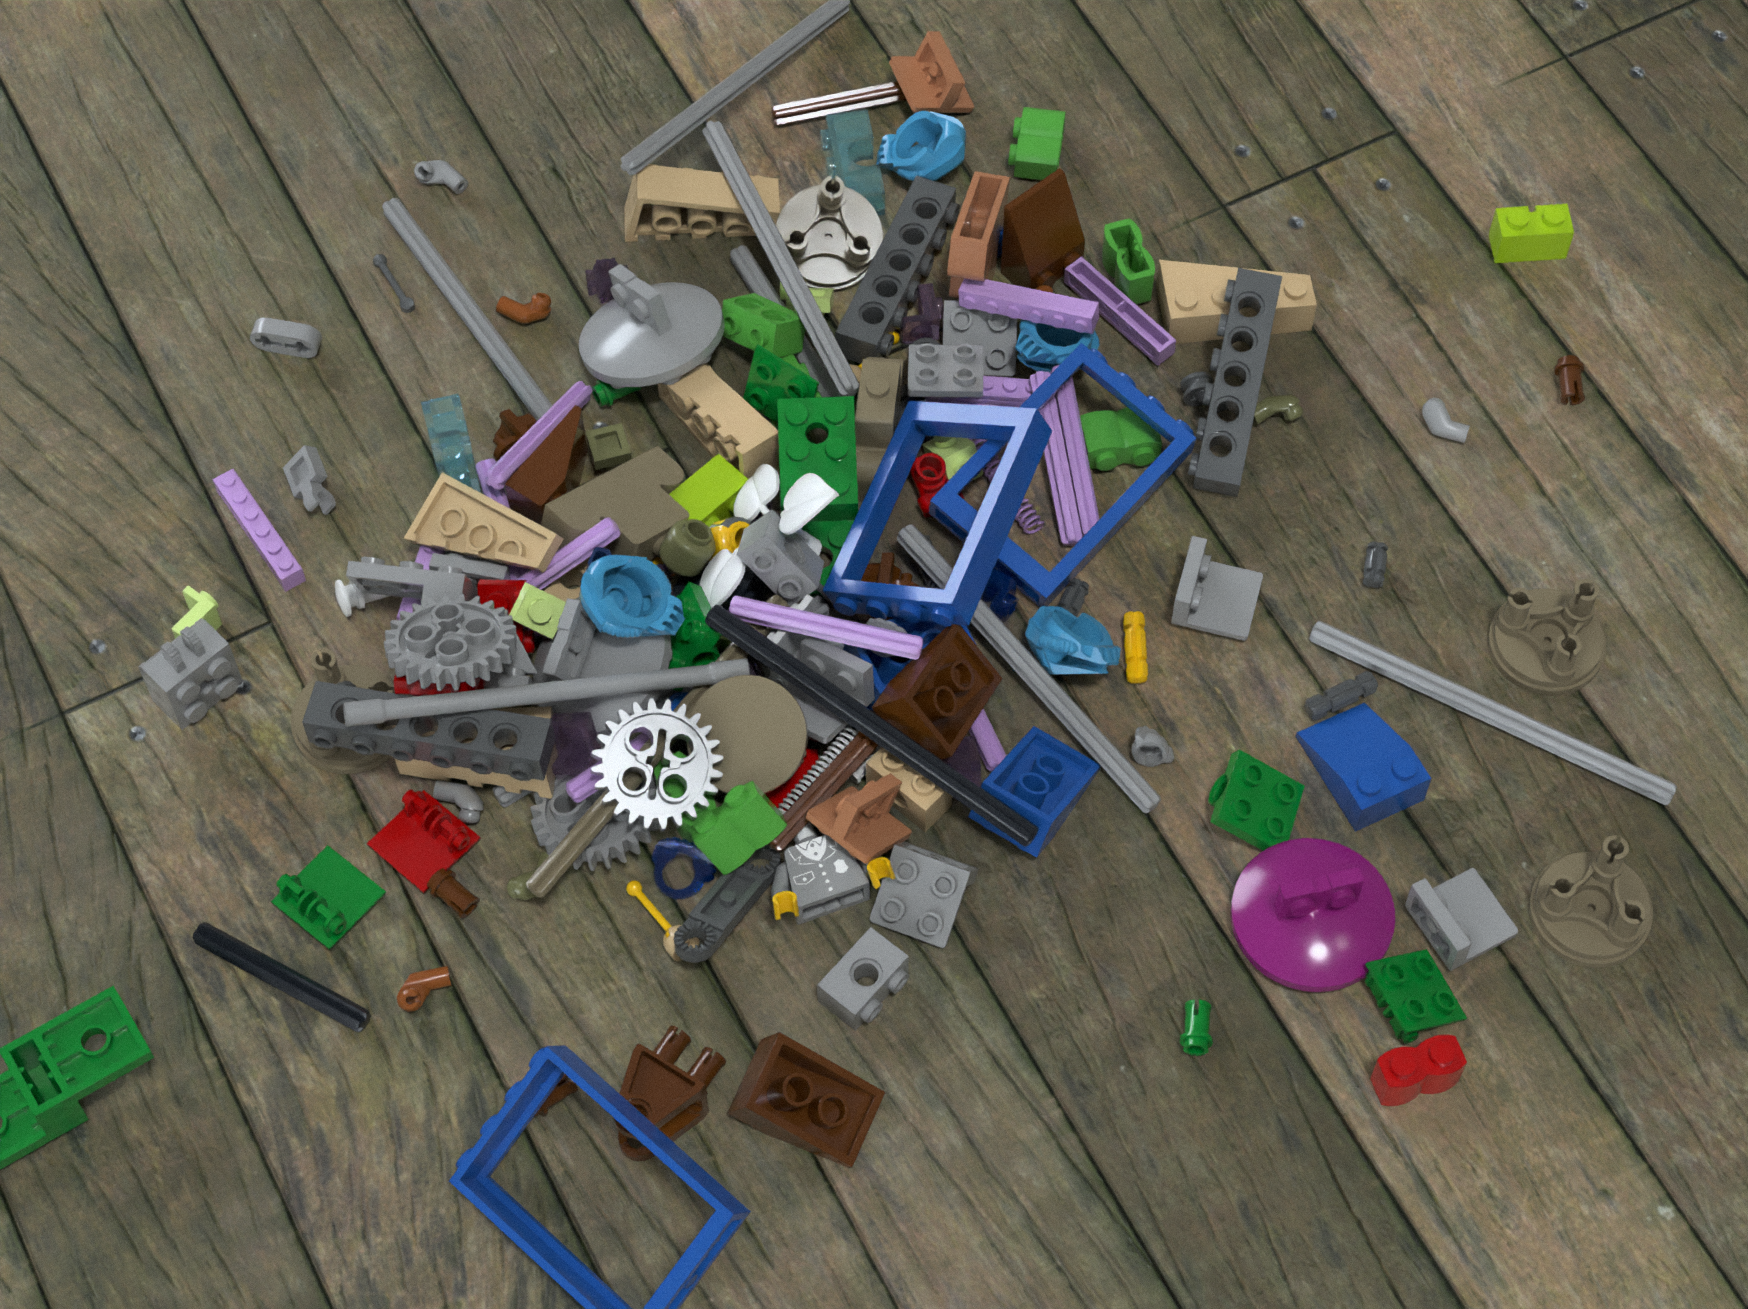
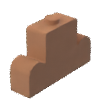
(977, 231)

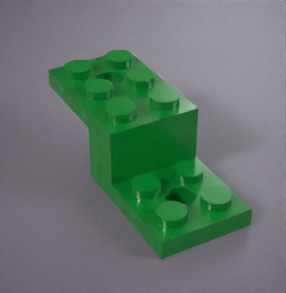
(831, 460)
(55, 1070)

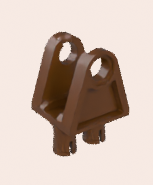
(665, 1092)

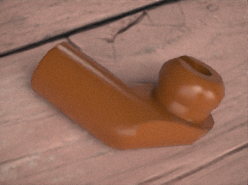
(525, 313)
(419, 985)

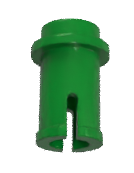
(605, 394)
(1196, 1031)

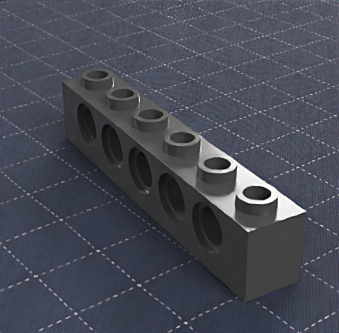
(897, 270)
(1260, 293)
(491, 728)

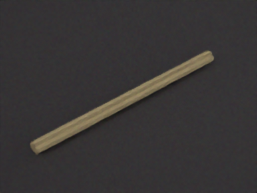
(599, 814)

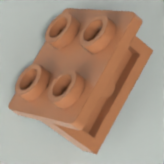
(932, 78)
(862, 819)

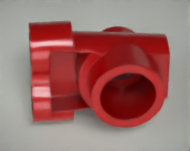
(927, 487)

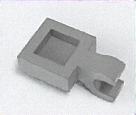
(305, 477)

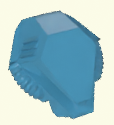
(937, 154)
(1046, 346)
(630, 597)
(1070, 643)

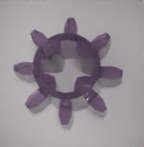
(599, 279)

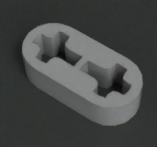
(286, 337)

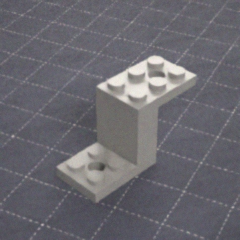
(414, 582)

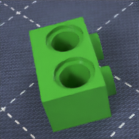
(760, 321)

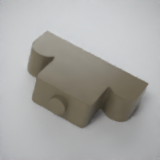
(876, 415)
(631, 496)

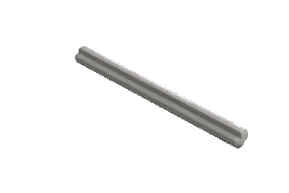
(759, 284)

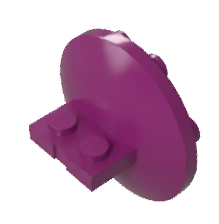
(1312, 914)

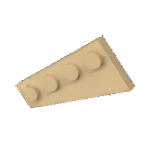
(477, 526)

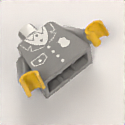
(822, 877)

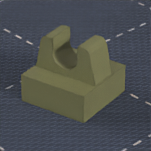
(608, 446)

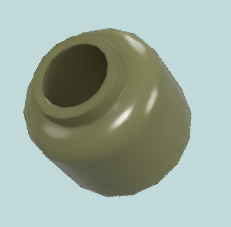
(687, 547)

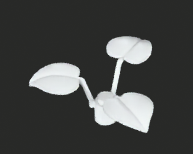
(801, 504)

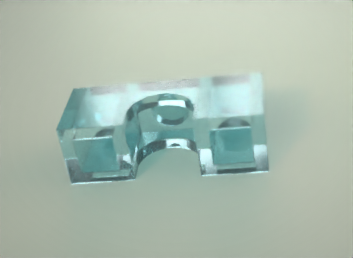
(850, 140)
(450, 439)

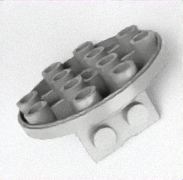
(650, 332)
(584, 652)

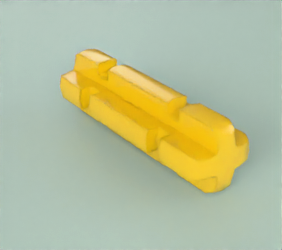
(1135, 647)

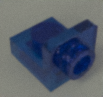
(1001, 593)

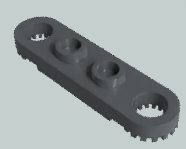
(725, 906)

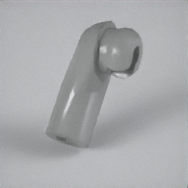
(440, 173)
(1440, 423)
(463, 796)

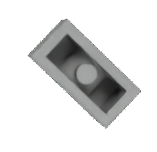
(780, 559)
(869, 957)

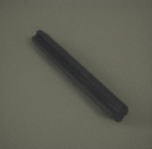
(281, 977)

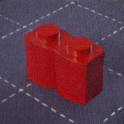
(1410, 1070)

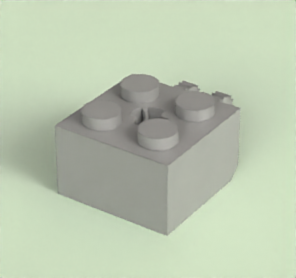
(191, 673)

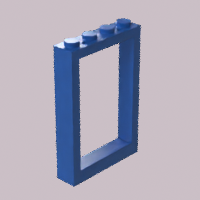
(1013, 561)
(956, 603)
(540, 1244)

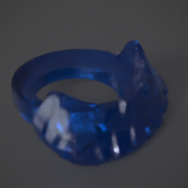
(666, 851)

